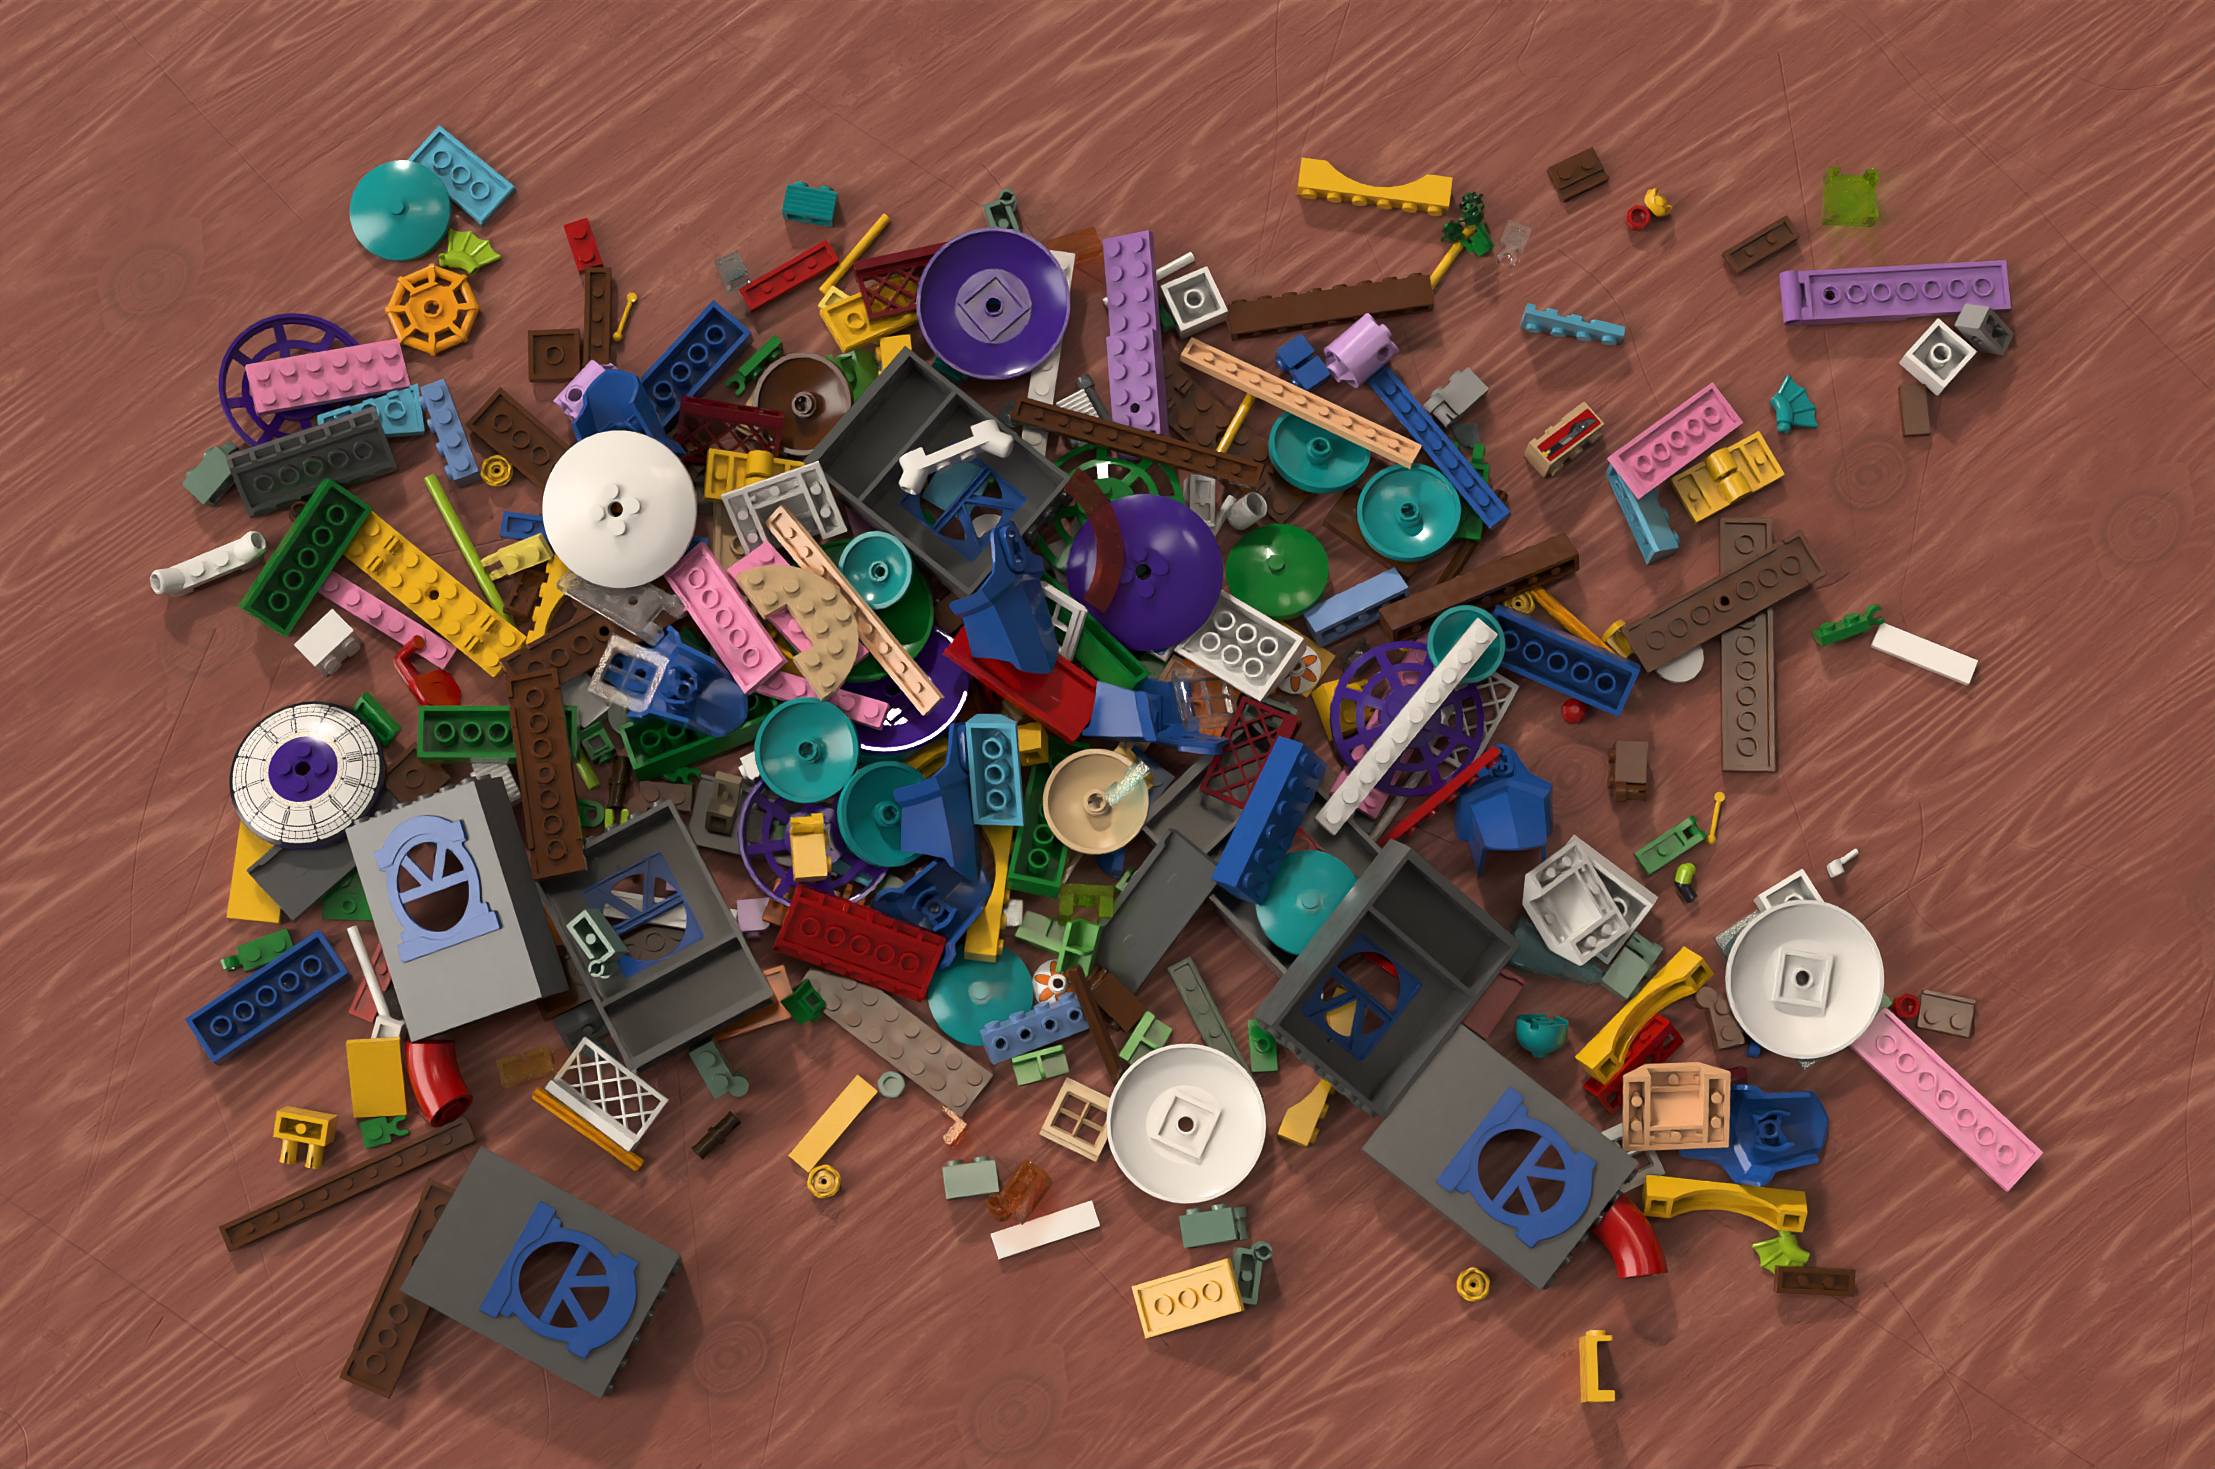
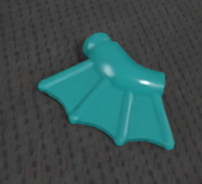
(1793, 407)

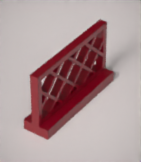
(889, 265)
(726, 413)
(1288, 729)

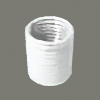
(1246, 511)

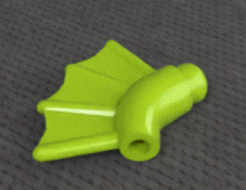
(467, 252)
(1781, 1251)

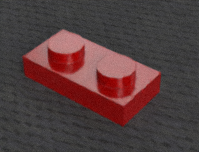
(583, 244)

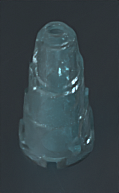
(1538, 959)

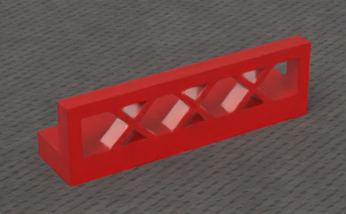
(1647, 1041)

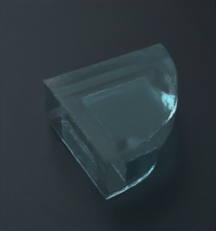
(1466, 434)

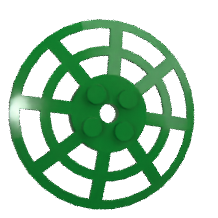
(1113, 490)

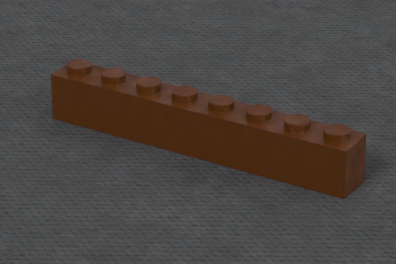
(1330, 307)
(1481, 587)

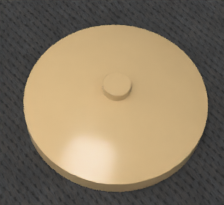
(1077, 805)

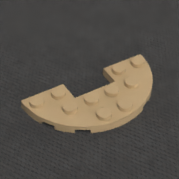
(820, 614)

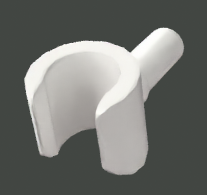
(1835, 867)

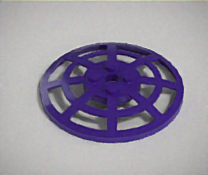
(282, 345)
(1391, 707)
(835, 850)

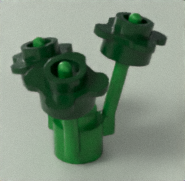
(1471, 215)

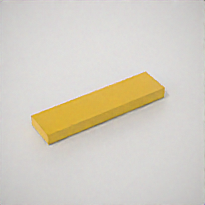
(833, 1123)

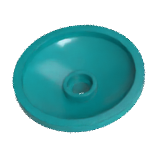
(866, 557)
(1449, 629)

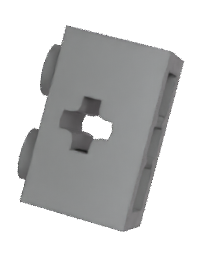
(1984, 329)

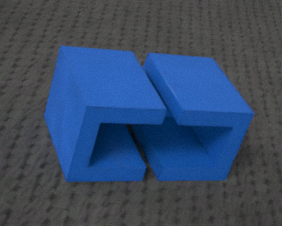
(1297, 361)

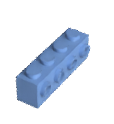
(451, 433)
(1354, 607)
(1034, 1028)

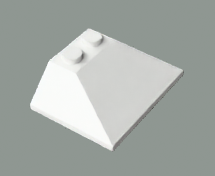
(801, 490)
(1572, 905)

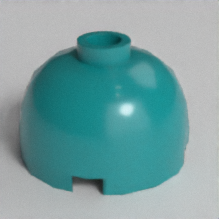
(1540, 1033)

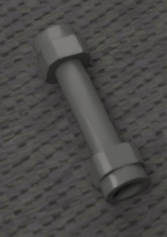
(1085, 382)

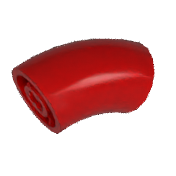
(437, 1080)
(1630, 1240)

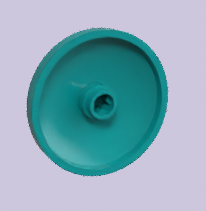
(400, 211)
(1314, 456)
(1408, 512)
(807, 750)
(870, 815)
(1303, 898)
(977, 993)

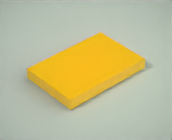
(377, 1077)

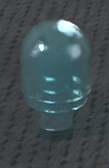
(588, 1054)

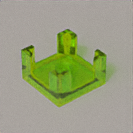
(1849, 198)
(1084, 896)

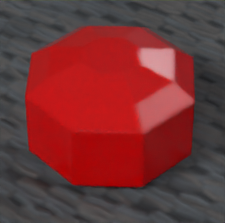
(1638, 218)
(1573, 711)
(1906, 1006)

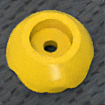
(1657, 203)
(495, 463)
(1526, 603)
(815, 1181)
(1481, 1284)

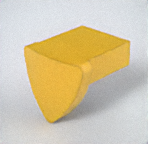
(1615, 640)

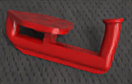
(430, 688)

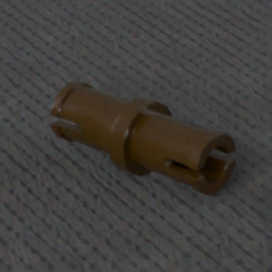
(618, 783)
(716, 1135)

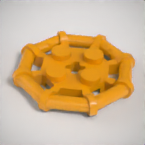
(446, 314)

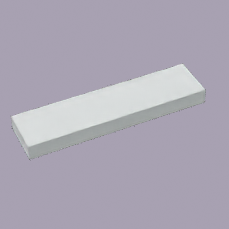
(1924, 653)
(1045, 1230)

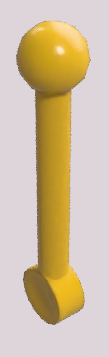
(632, 298)
(1719, 798)

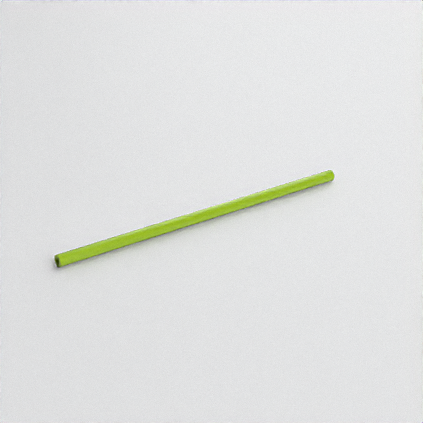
(488, 588)

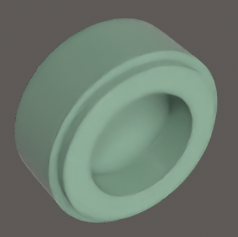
(891, 1085)

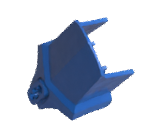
(620, 404)
(1009, 611)
(693, 692)
(1146, 717)
(1504, 809)
(940, 811)
(938, 901)
(1768, 1134)

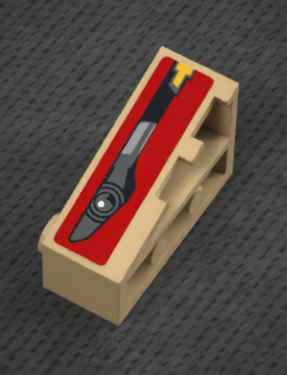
(1564, 440)

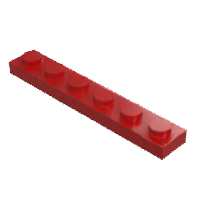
(1447, 793)

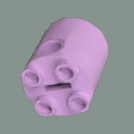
(1360, 351)
(571, 398)

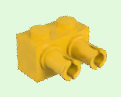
(1322, 698)
(304, 1126)

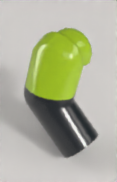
(1683, 880)

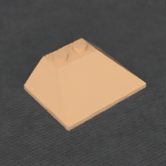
(1676, 1107)

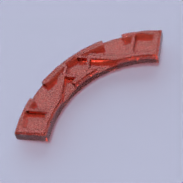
(1107, 538)

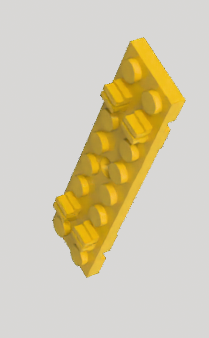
(412, 578)

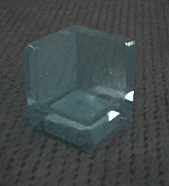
(732, 271)

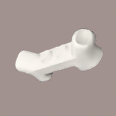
(985, 438)
(209, 566)

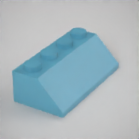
(1645, 520)
(995, 770)

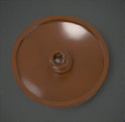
(810, 393)

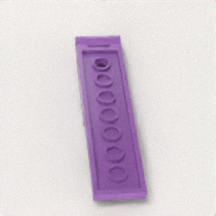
(1892, 292)
(1135, 335)

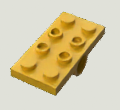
(735, 470)
(1726, 477)

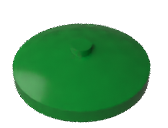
(1278, 571)

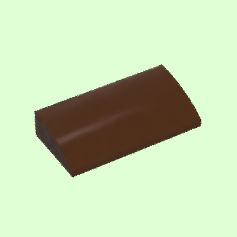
(1344, 523)

